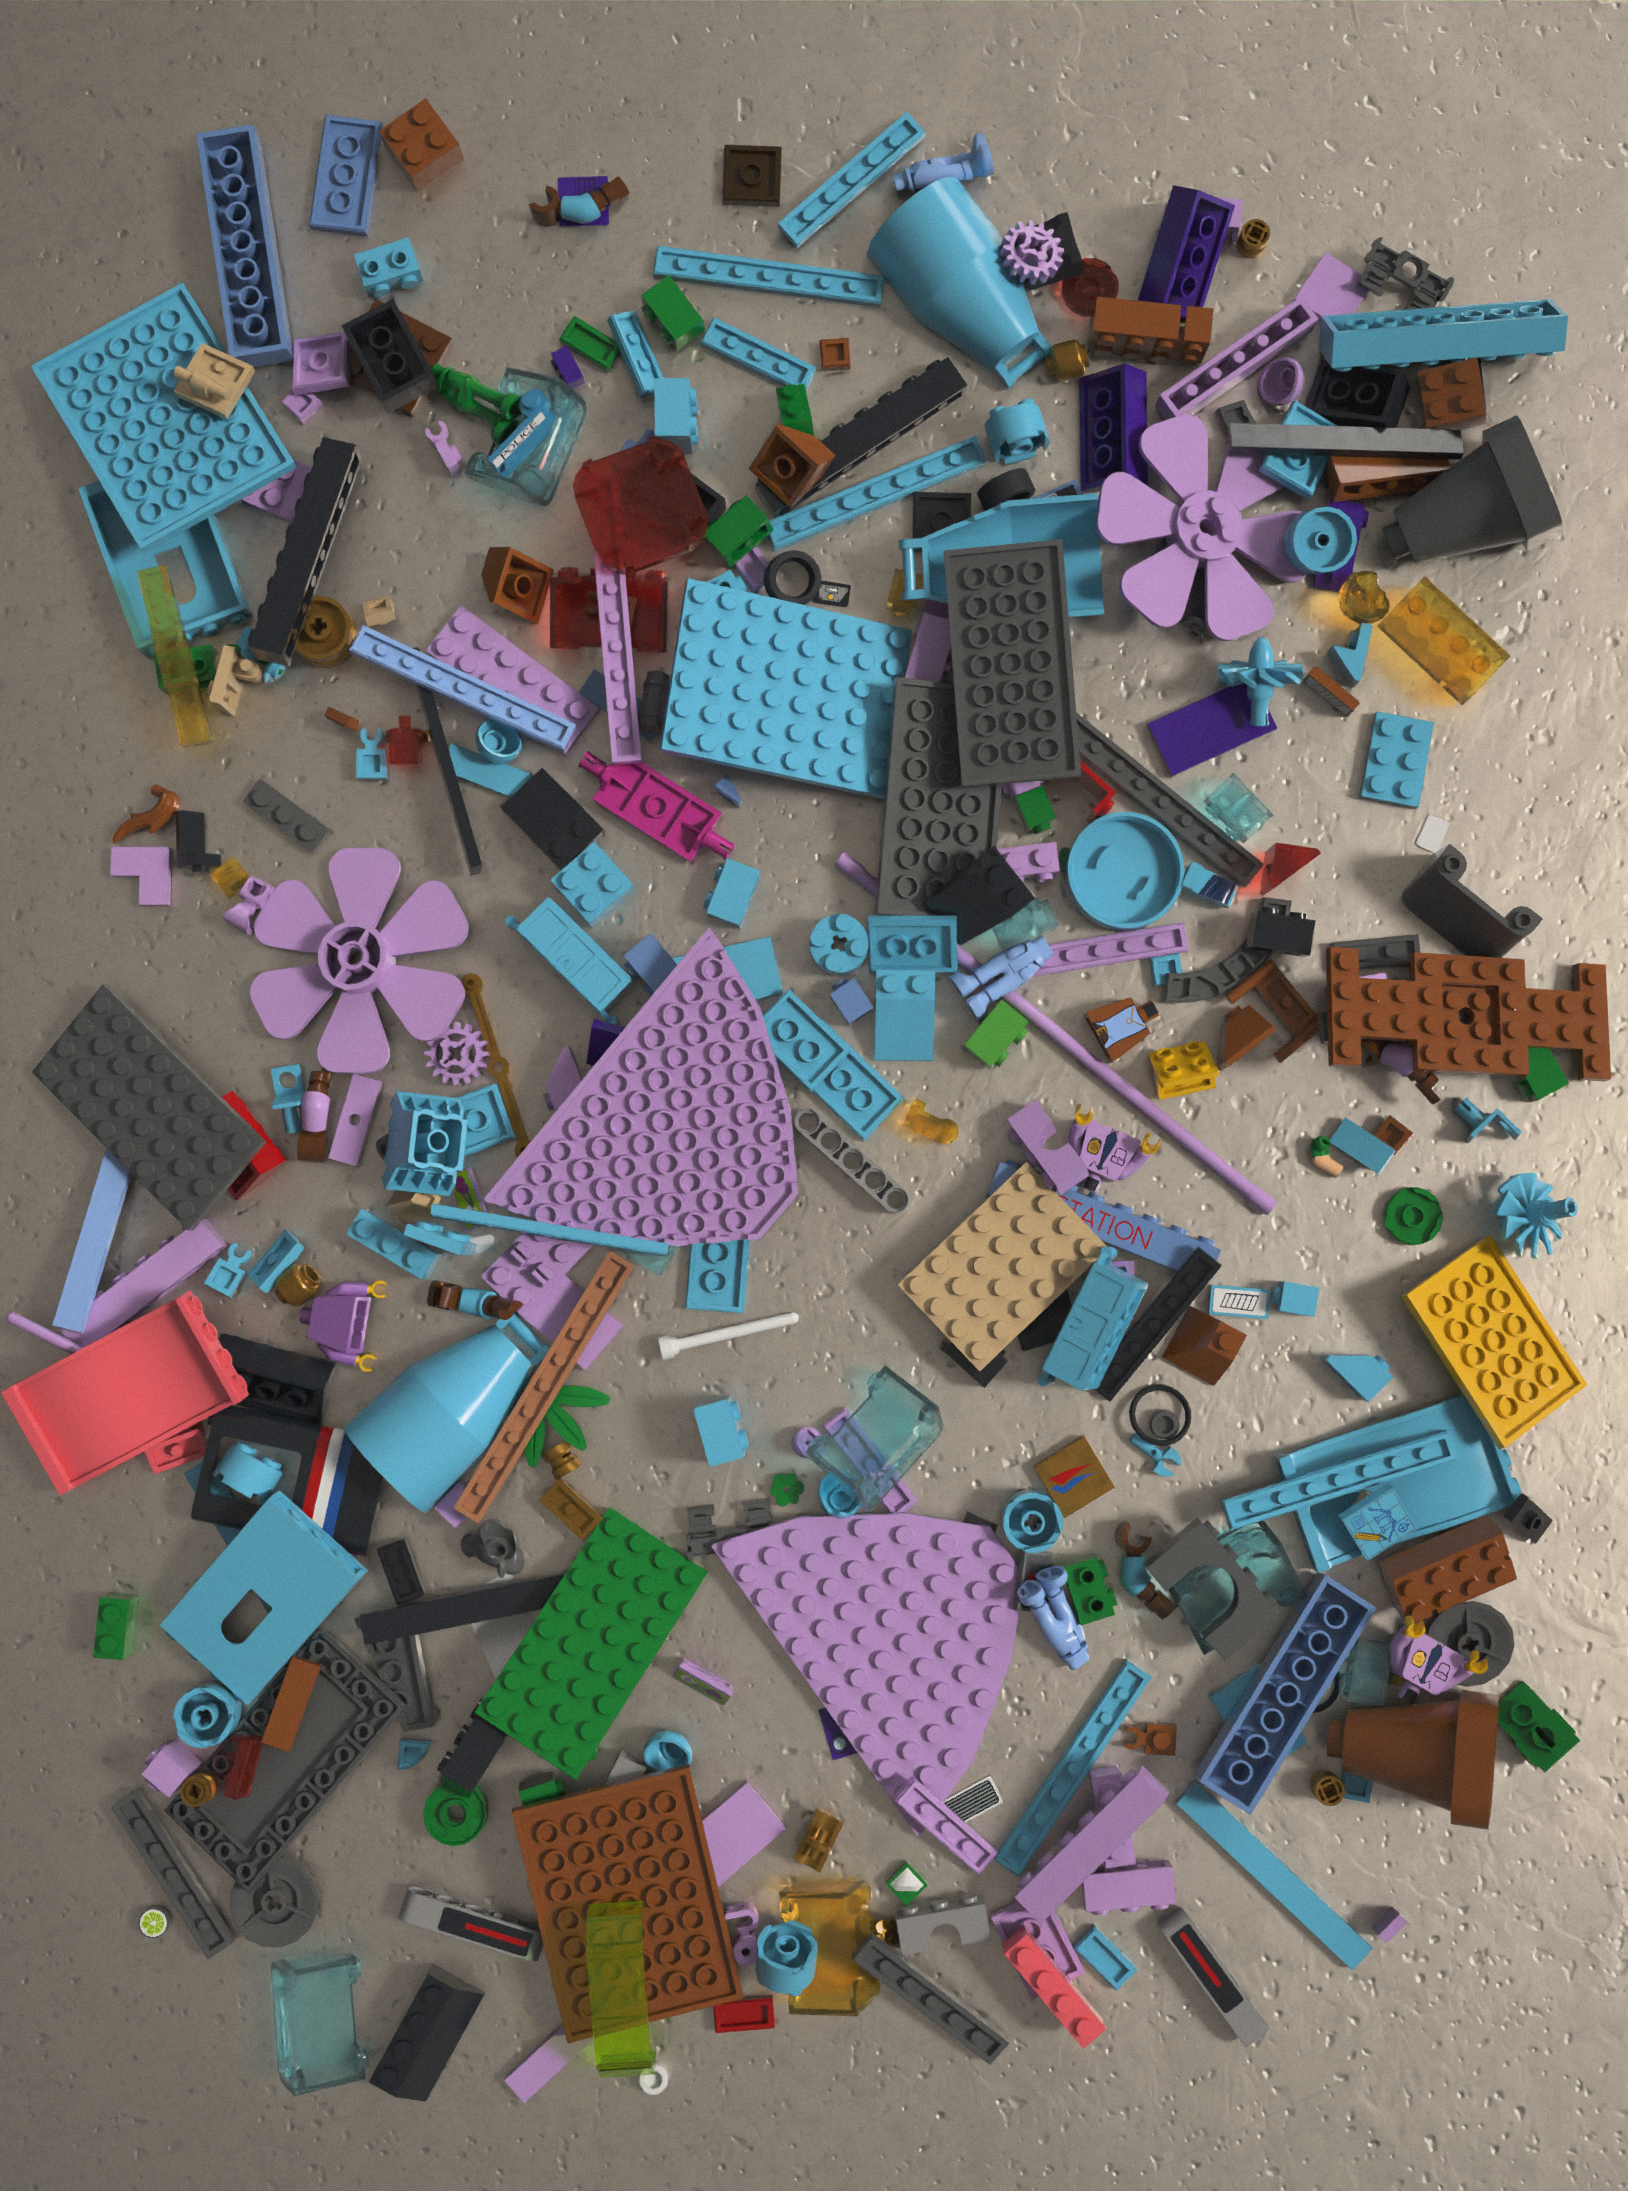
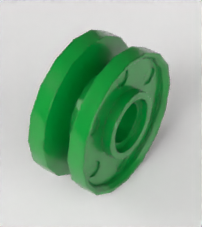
(453, 1830)

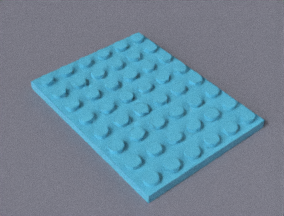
(150, 450)
(783, 689)

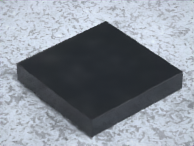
(937, 511)

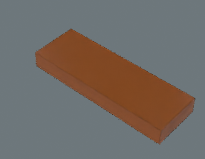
(291, 1703)

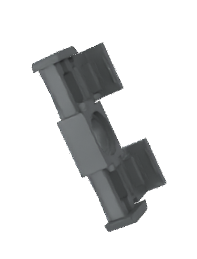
(1382, 267)
(704, 1532)

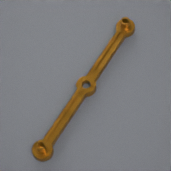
(473, 985)

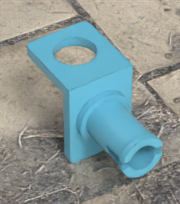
(288, 1098)
(1479, 1120)

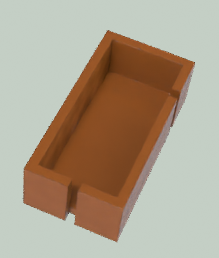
(1149, 331)
(1448, 1569)

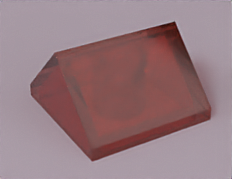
(1282, 862)

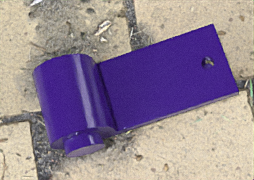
(1359, 518)

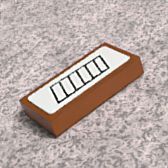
(1331, 691)

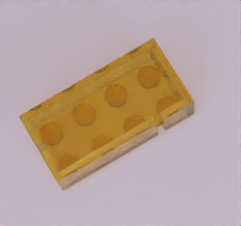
(1443, 640)

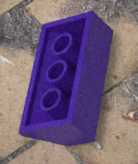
(1186, 249)
(1111, 424)

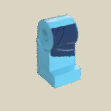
(1208, 886)

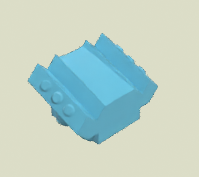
(424, 1143)

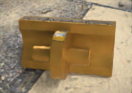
(818, 1840)

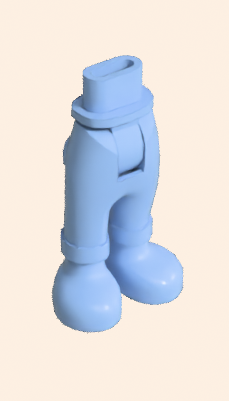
(963, 167)
(1017, 966)
(1064, 1630)

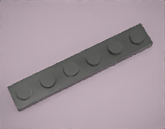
(173, 1873)
(930, 1998)

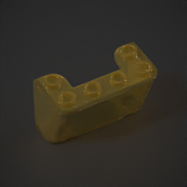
(839, 1923)

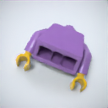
(340, 1322)

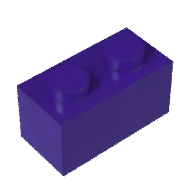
(567, 367)

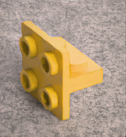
(1183, 1070)

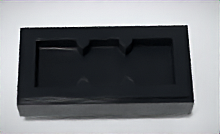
(1528, 1518)
(401, 1571)

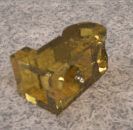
(939, 1130)

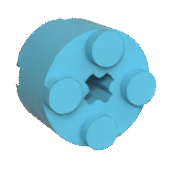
(1016, 432)
(844, 929)
(248, 1472)
(1046, 1529)
(191, 1720)
(786, 1957)

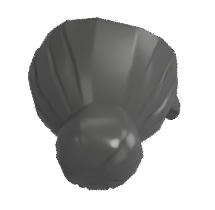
(495, 1547)

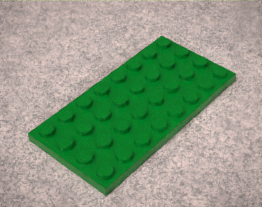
(591, 1643)

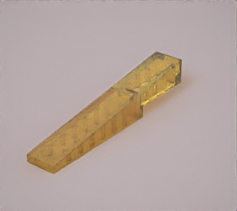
(174, 657)

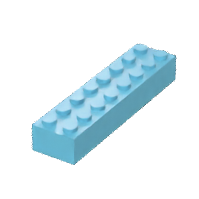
(1443, 334)

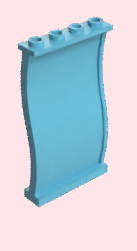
(1433, 1497)

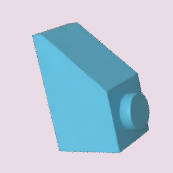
(1360, 1372)

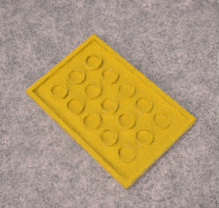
(1494, 1341)

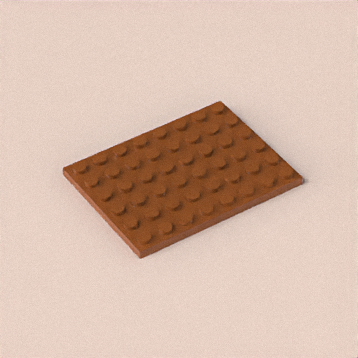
(630, 1846)

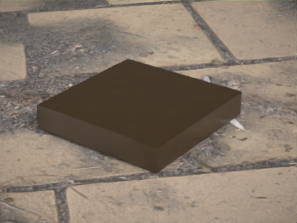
(752, 175)

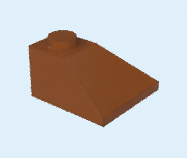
(791, 463)
(516, 582)
(1240, 1034)
(1204, 1345)

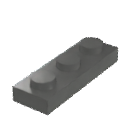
(287, 816)

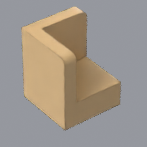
(412, 1206)

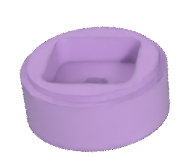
(802, 1439)

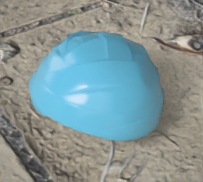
(498, 742)
(667, 1750)

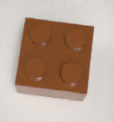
(421, 144)
(1453, 396)

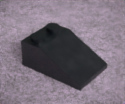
(1359, 396)
(552, 819)
(981, 895)

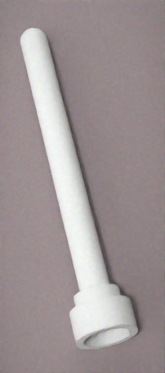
(672, 1346)

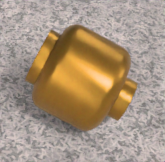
(1068, 360)
(297, 1284)

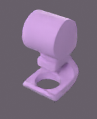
(254, 895)
(746, 1942)

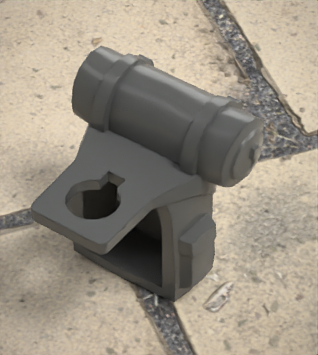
(653, 702)

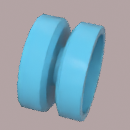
(1336, 533)

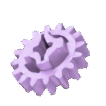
(1031, 252)
(446, 1063)

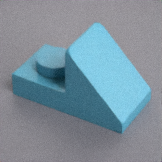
(1351, 661)

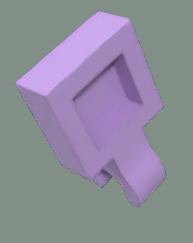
(448, 454)

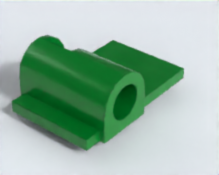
(1539, 1732)

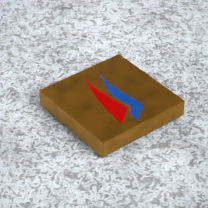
(1074, 1476)

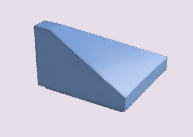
(727, 790)

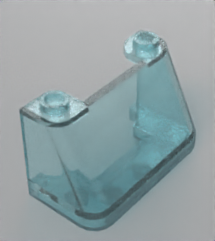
(543, 468)
(878, 1439)
(1209, 1589)
(316, 2022)

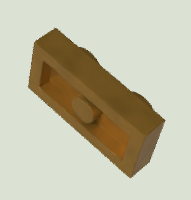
(571, 1508)

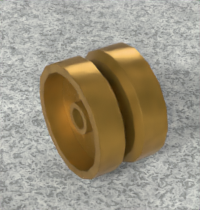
(336, 636)

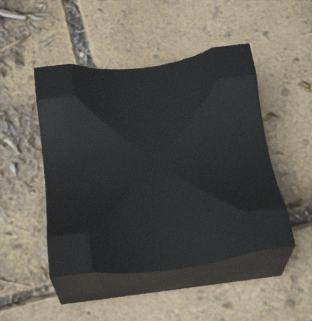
(1072, 261)
(1047, 1325)

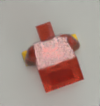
(406, 742)

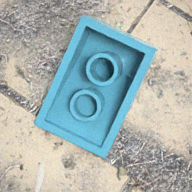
(904, 1015)

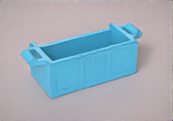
(575, 957)
(1094, 1325)

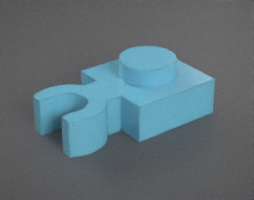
(372, 761)
(227, 1276)

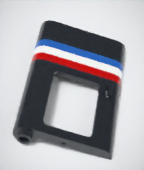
(332, 1484)

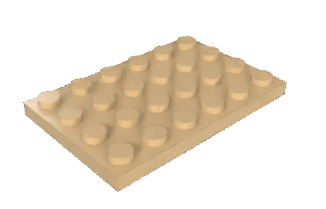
(1002, 1266)

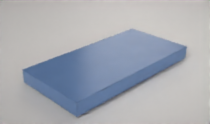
(346, 175)

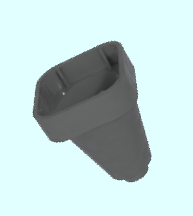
(1480, 502)

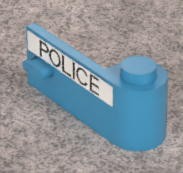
(527, 435)

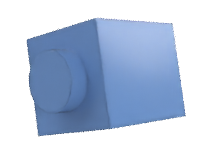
(850, 1000)

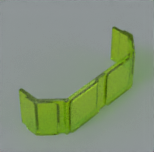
(618, 1990)

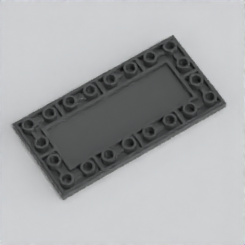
(339, 1728)

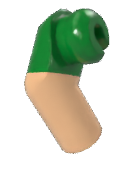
(1320, 1156)

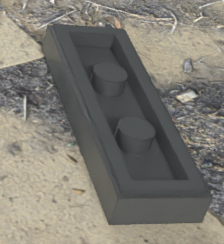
(1383, 951)

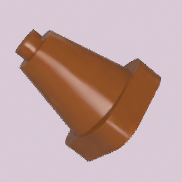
(1426, 1752)

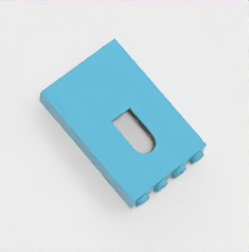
(219, 591)
(286, 1564)

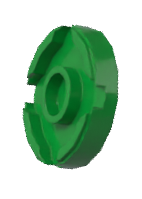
(1412, 1216)

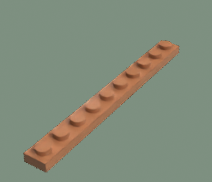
(544, 1387)

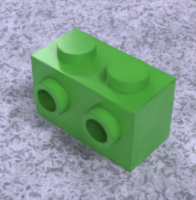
(996, 1034)

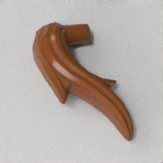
(154, 818)

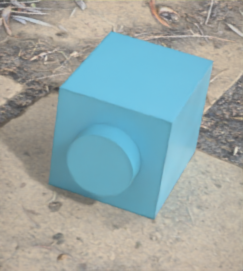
(1295, 1298)

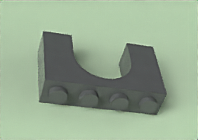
(1249, 1608)

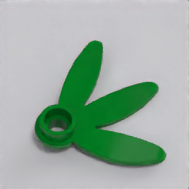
(561, 1420)

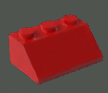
(266, 1160)

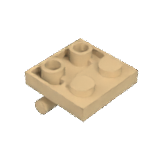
(213, 380)
(228, 681)

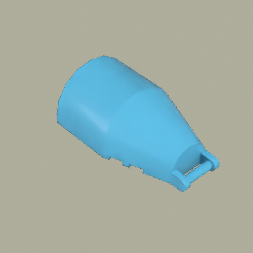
(950, 276)
(1015, 522)
(445, 1412)

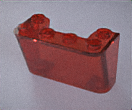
(575, 628)

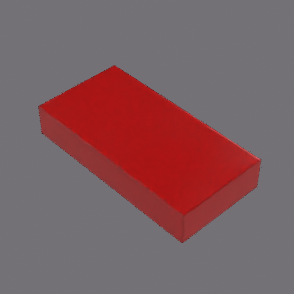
(745, 2014)

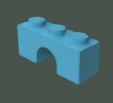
(393, 1245)

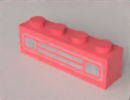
(1053, 1986)

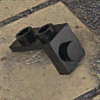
(191, 843)

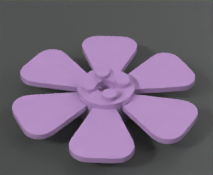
(1162, 583)
(420, 997)

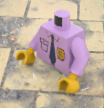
(1107, 1151)
(1428, 1663)

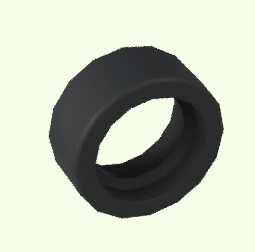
(1005, 487)
(803, 559)

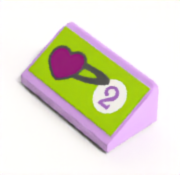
(468, 1195)
(703, 1681)

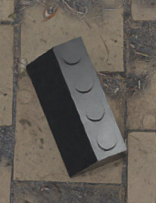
(281, 1379)
(427, 2036)

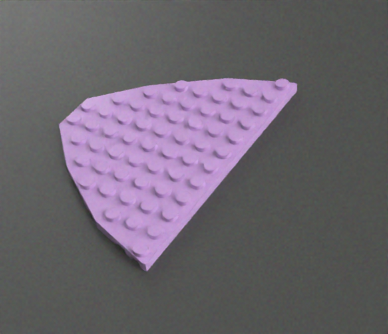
(674, 1125)
(893, 1628)

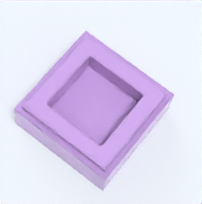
(301, 405)
(1389, 1925)

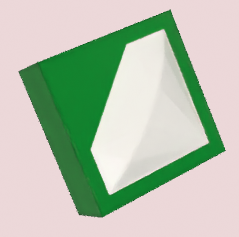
(906, 1883)

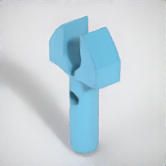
(1156, 1454)

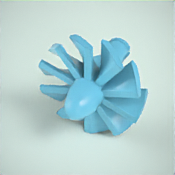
(1260, 676)
(1529, 1209)

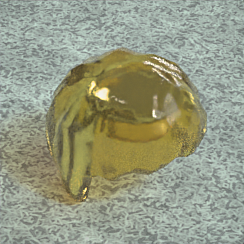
(1362, 598)

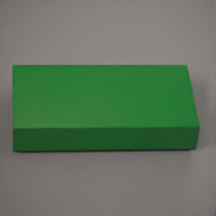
(590, 344)

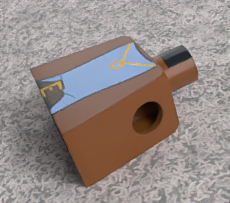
(1120, 1026)

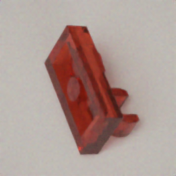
(242, 1773)

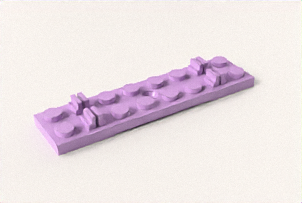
(533, 1268)

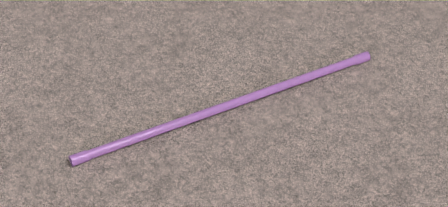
(1252, 1192)

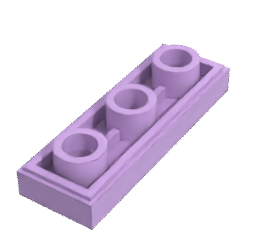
(351, 1138)

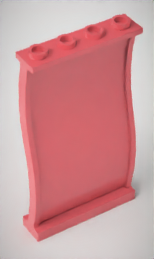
(125, 1392)

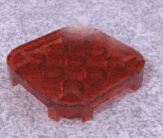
(640, 506)

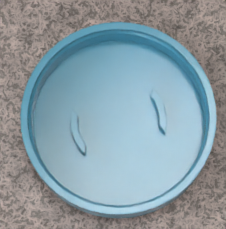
(1124, 871)

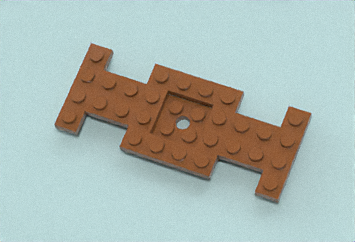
(1500, 1019)

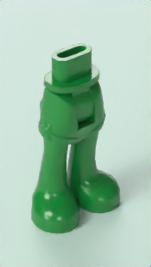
(462, 391)

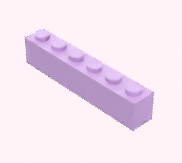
(1238, 361)
(149, 1281)
(1091, 1843)

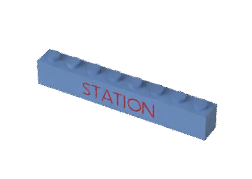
(1121, 1228)

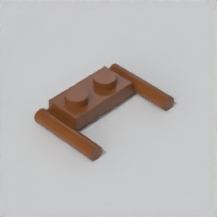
(1285, 1003)

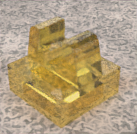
(230, 877)

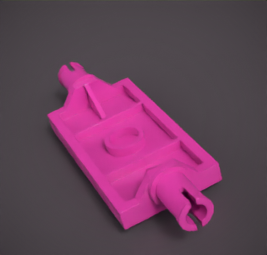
(657, 807)

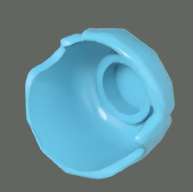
(835, 1500)

